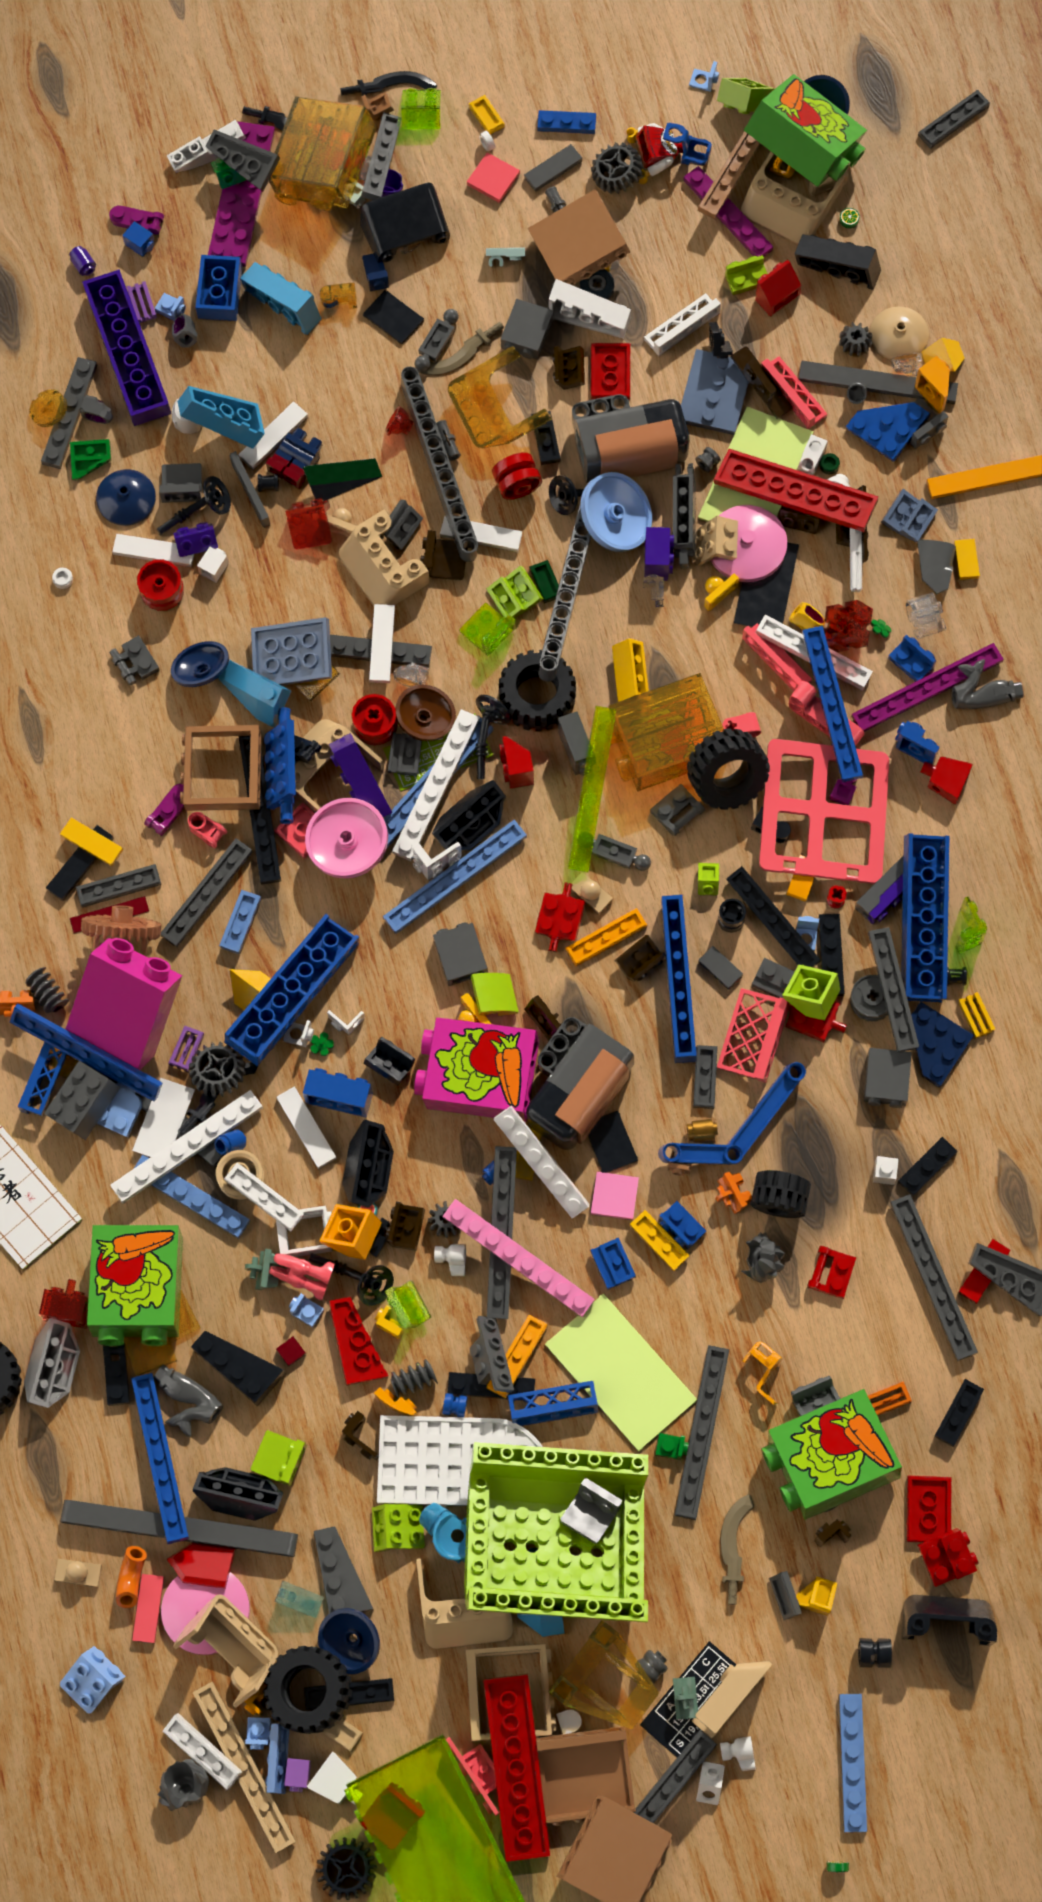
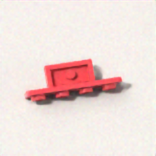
(481, 1770)

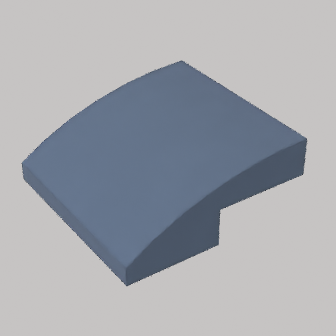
(909, 516)

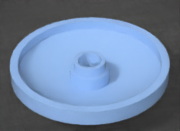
(616, 511)

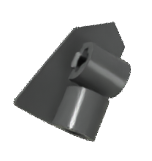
(936, 563)

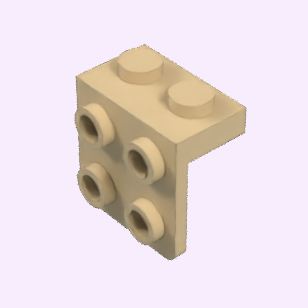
(716, 539)

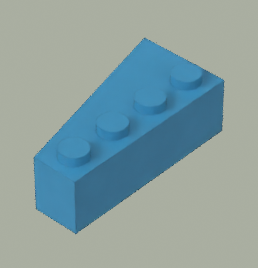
(282, 296)
(223, 414)

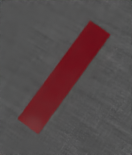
(139, 906)

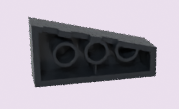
(839, 259)
(241, 1368)

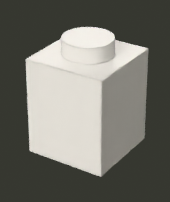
(213, 564)
(885, 1170)

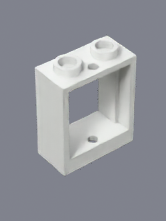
(283, 1237)

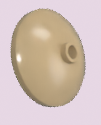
(894, 342)

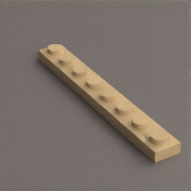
(250, 1779)

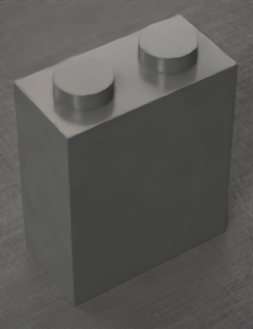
(527, 328)
(574, 740)
(459, 953)
(887, 1077)

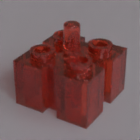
(847, 625)
(65, 1307)

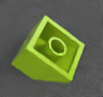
(742, 94)
(812, 991)

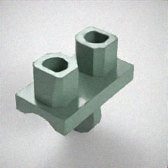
(264, 1279)
(685, 1698)

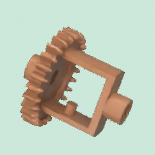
(122, 925)

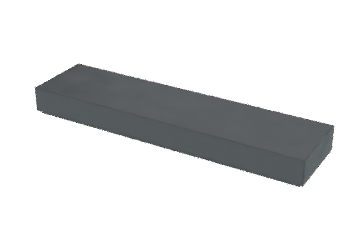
(953, 119)
(249, 489)
(118, 885)

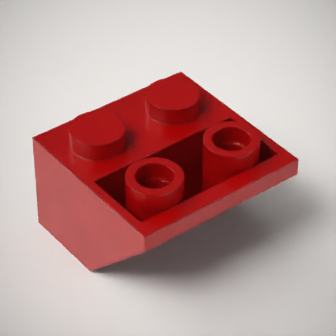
(777, 288)
(516, 764)

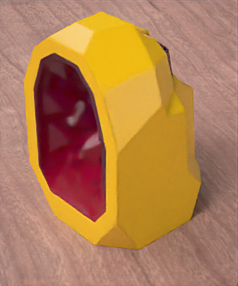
(806, 617)

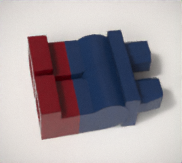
(293, 456)

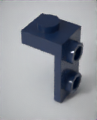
(375, 273)

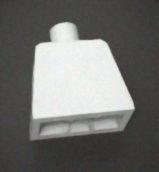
(332, 1779)

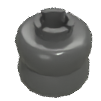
(653, 1664)

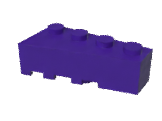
(358, 773)

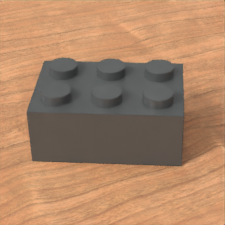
(82, 1100)

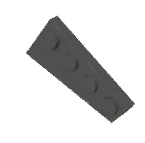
(246, 159)
(1011, 1275)
(339, 1576)

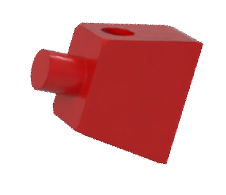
(947, 777)

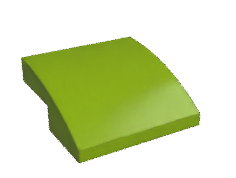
(514, 593)
(494, 994)

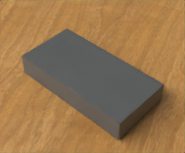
(720, 967)
(785, 1595)

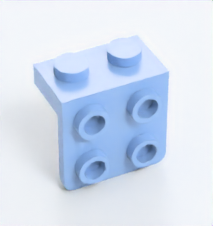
(91, 1679)

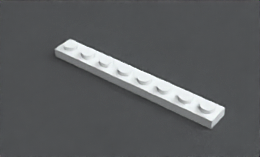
(436, 784)
(186, 1146)

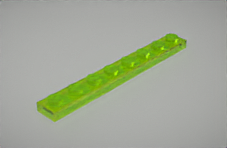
(591, 789)

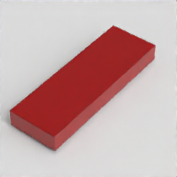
(976, 1281)

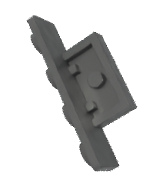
(490, 1356)

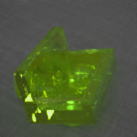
(408, 1305)

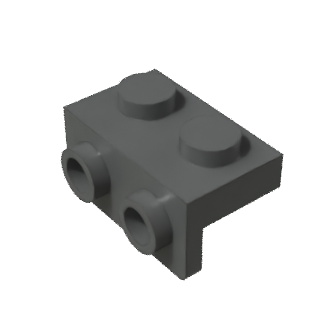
(814, 1395)

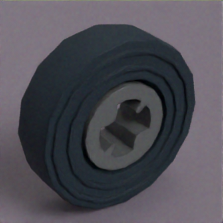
(606, 287)

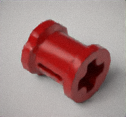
(836, 890)

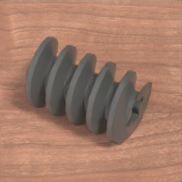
(45, 992)
(412, 1378)

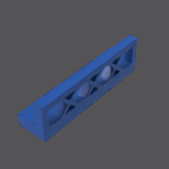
(36, 1077)
(555, 1411)

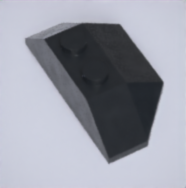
(471, 817)
(368, 1164)
(238, 1493)

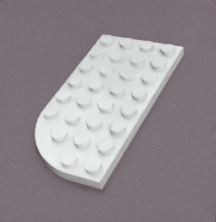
(431, 1456)

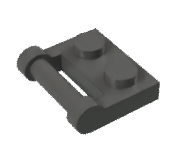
(672, 805)

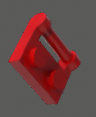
(838, 1275)

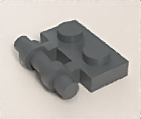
(140, 658)

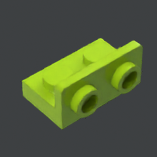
(744, 275)

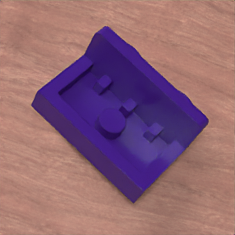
(195, 539)

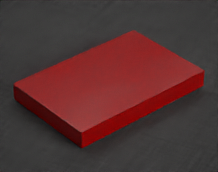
(610, 369)
(928, 1507)

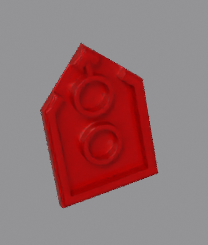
(203, 1564)

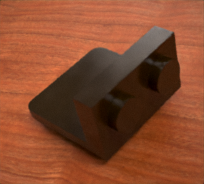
(442, 558)

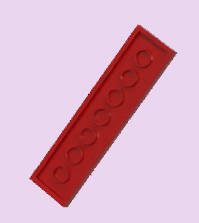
(796, 490)
(516, 1767)

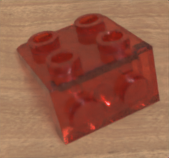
(309, 524)

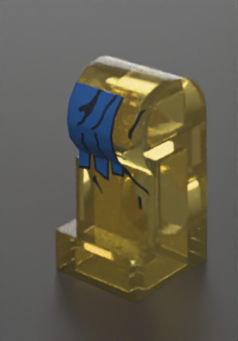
(339, 295)

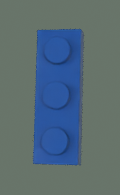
(566, 122)

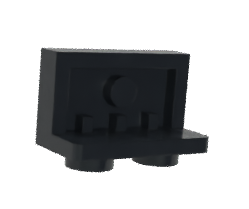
(390, 1061)

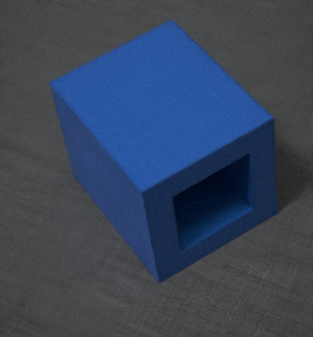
(138, 239)

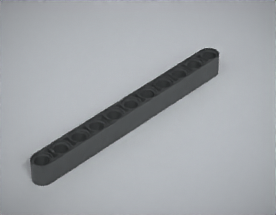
(439, 472)
(562, 608)
(198, 1530)

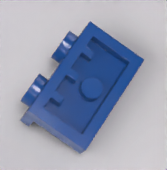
(912, 658)
(681, 1225)

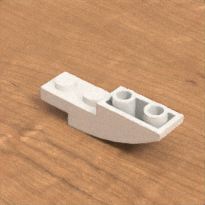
(196, 154)

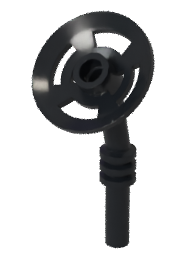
(564, 494)
(210, 499)
(490, 713)
(367, 1278)

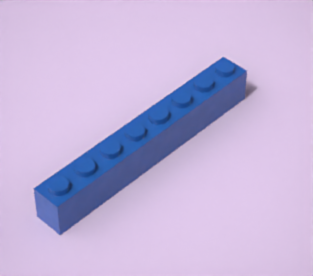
(678, 979)

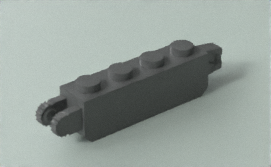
(684, 514)

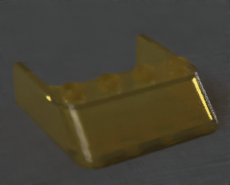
(481, 408)

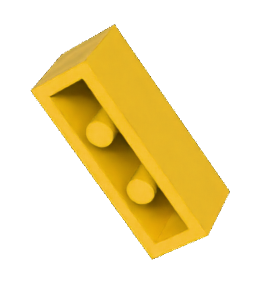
(630, 668)

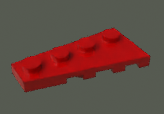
(356, 1351)

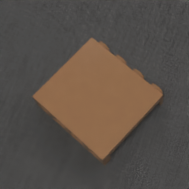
(579, 239)
(580, 1768)
(614, 1853)

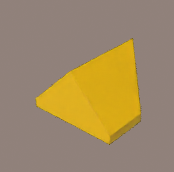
(946, 350)
(246, 986)
(818, 1596)

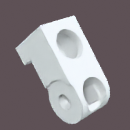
(812, 454)

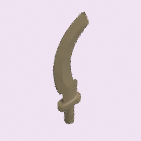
(465, 353)
(729, 1545)

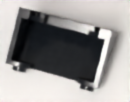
(403, 220)
(922, 1608)

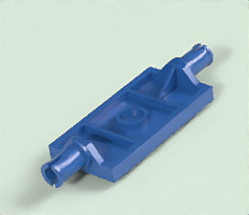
(281, 766)

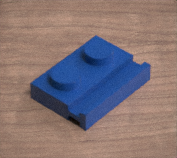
(613, 1263)

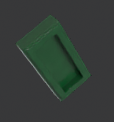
(545, 580)

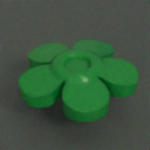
(880, 627)
(321, 1044)

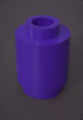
(82, 261)

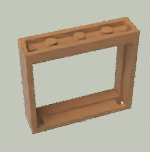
(233, 803)

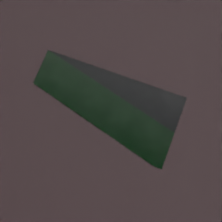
(339, 477)

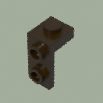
(352, 1423)

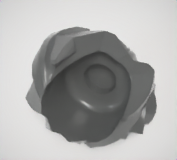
(763, 1258)
(183, 1784)

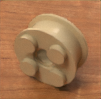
(228, 1161)

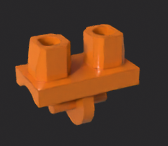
(8, 1002)
(731, 1194)

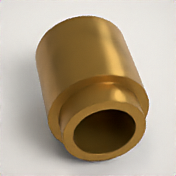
(702, 1130)

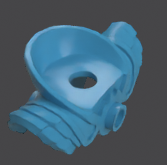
(440, 1525)

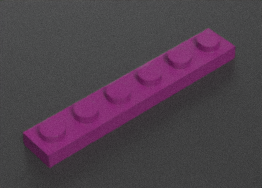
(730, 216)

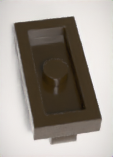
(542, 1016)

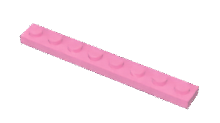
(518, 1258)

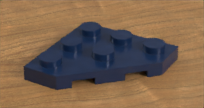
(939, 1043)

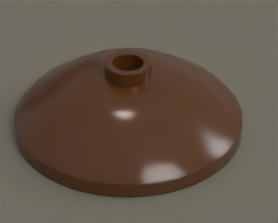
(425, 703)

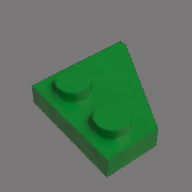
(89, 456)

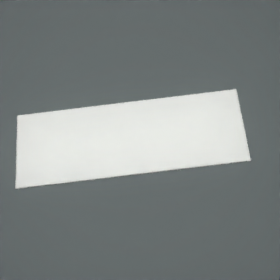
(163, 1118)

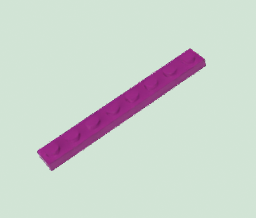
(923, 689)

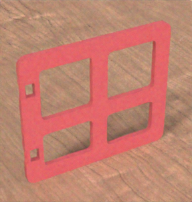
(819, 809)

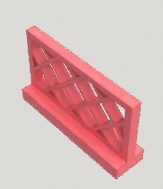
(771, 1039)

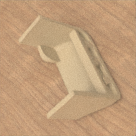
(235, 1641)

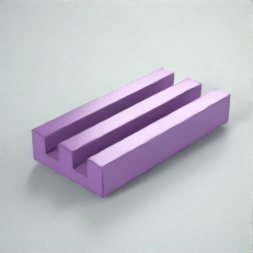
(137, 288)
(180, 1065)

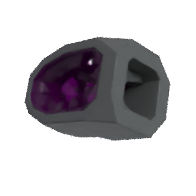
(184, 331)
(95, 410)

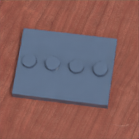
(714, 393)
(293, 651)

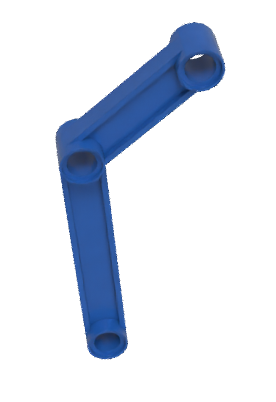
(748, 1131)

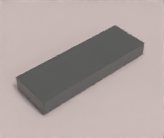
(553, 167)
(705, 1077)

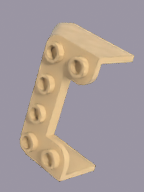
(375, 566)

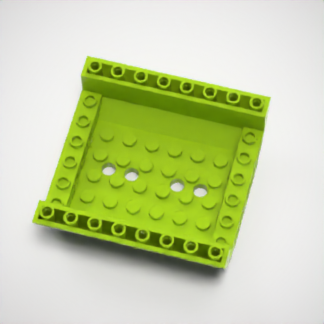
(519, 1499)

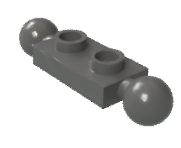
(436, 340)
(619, 853)

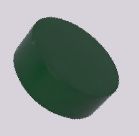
(829, 463)

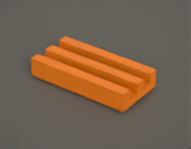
(894, 1406)

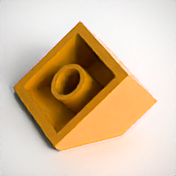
(933, 382)
(351, 1231)

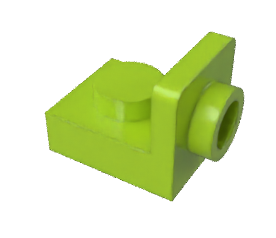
(708, 878)

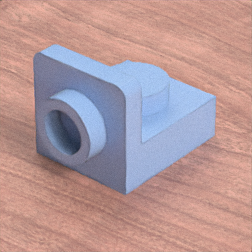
(170, 306)
(305, 1310)
(258, 1732)

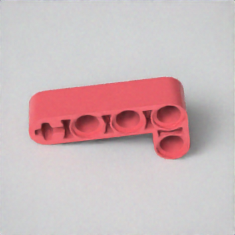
(809, 707)

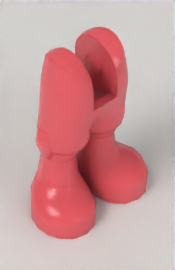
(297, 1269)

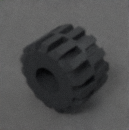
(780, 1194)

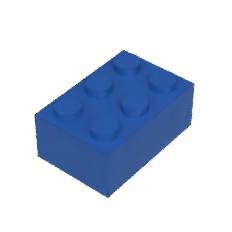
(218, 287)
(337, 1092)

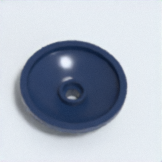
(831, 89)
(128, 507)
(200, 664)
(337, 1637)

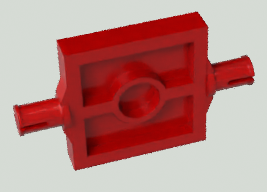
(560, 917)
(814, 1027)

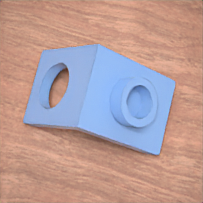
(711, 78)
(809, 926)

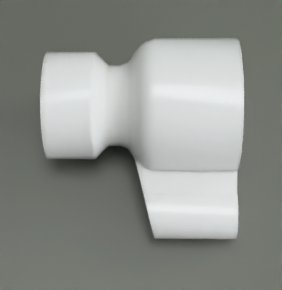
(454, 1255)
(742, 1750)

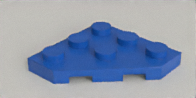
(888, 427)

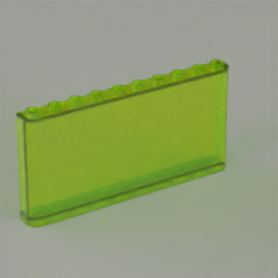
(431, 1829)

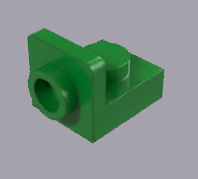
(671, 1446)

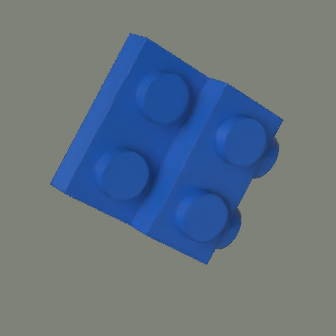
(911, 742)

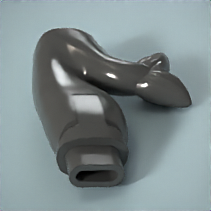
(989, 695)
(188, 1391)

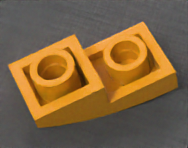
(800, 886)
(401, 1406)

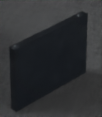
(393, 316)
(612, 1143)

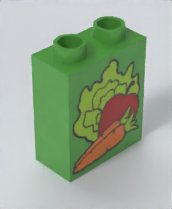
(807, 131)
(135, 1283)
(831, 1455)

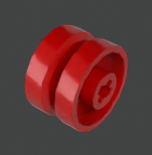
(516, 476)
(160, 585)
(374, 719)

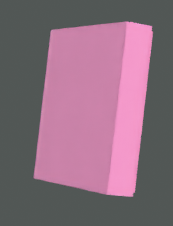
(614, 1195)

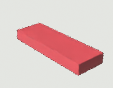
(148, 1608)

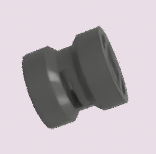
(856, 392)

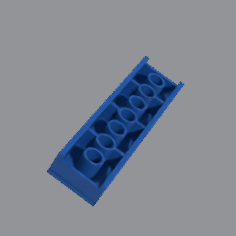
(925, 917)
(291, 990)

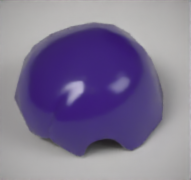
(393, 183)

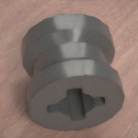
(707, 459)

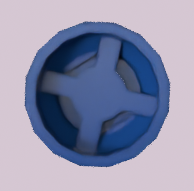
(454, 1405)

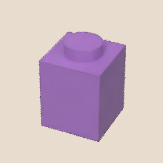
(297, 1774)

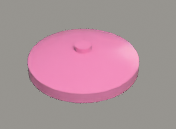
(759, 544)
(346, 838)
(185, 1601)

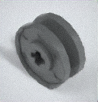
(860, 1001)

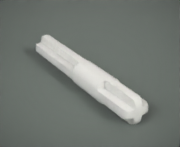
(855, 560)

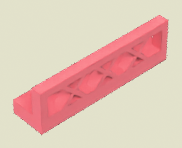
(800, 408)
(776, 658)

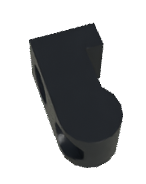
(782, 832)

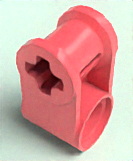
(746, 722)
(209, 831)

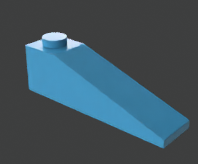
(255, 692)

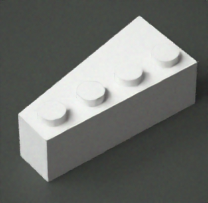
(588, 310)

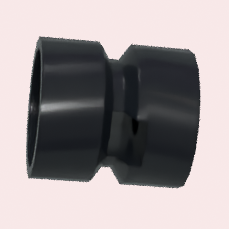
(731, 915)
(874, 1653)

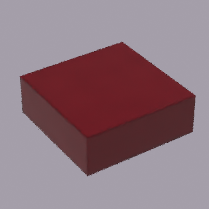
(291, 1351)

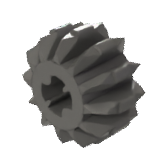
(855, 332)
(440, 1225)

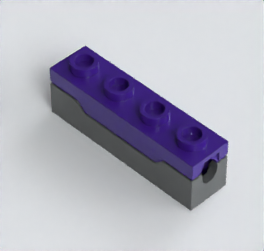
(882, 894)

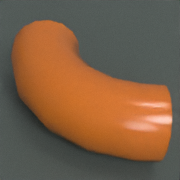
(130, 1577)

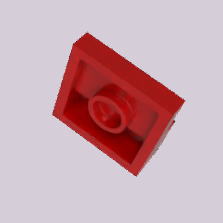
(948, 1557)

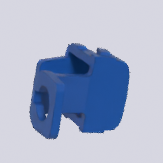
(688, 143)

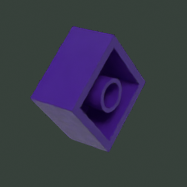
(658, 552)

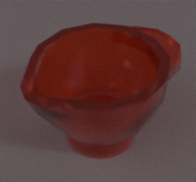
(399, 422)

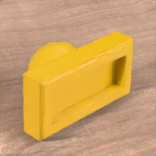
(719, 589)
(471, 1013)

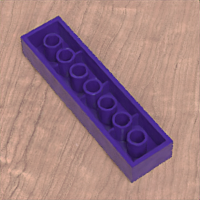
(126, 347)

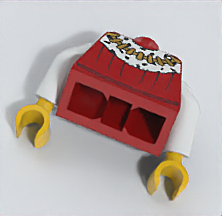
(655, 151)

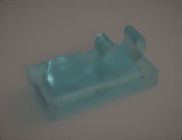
(299, 1599)

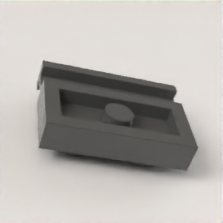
(404, 523)
(404, 754)
(772, 978)

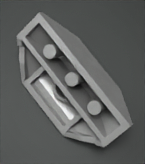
(51, 1364)

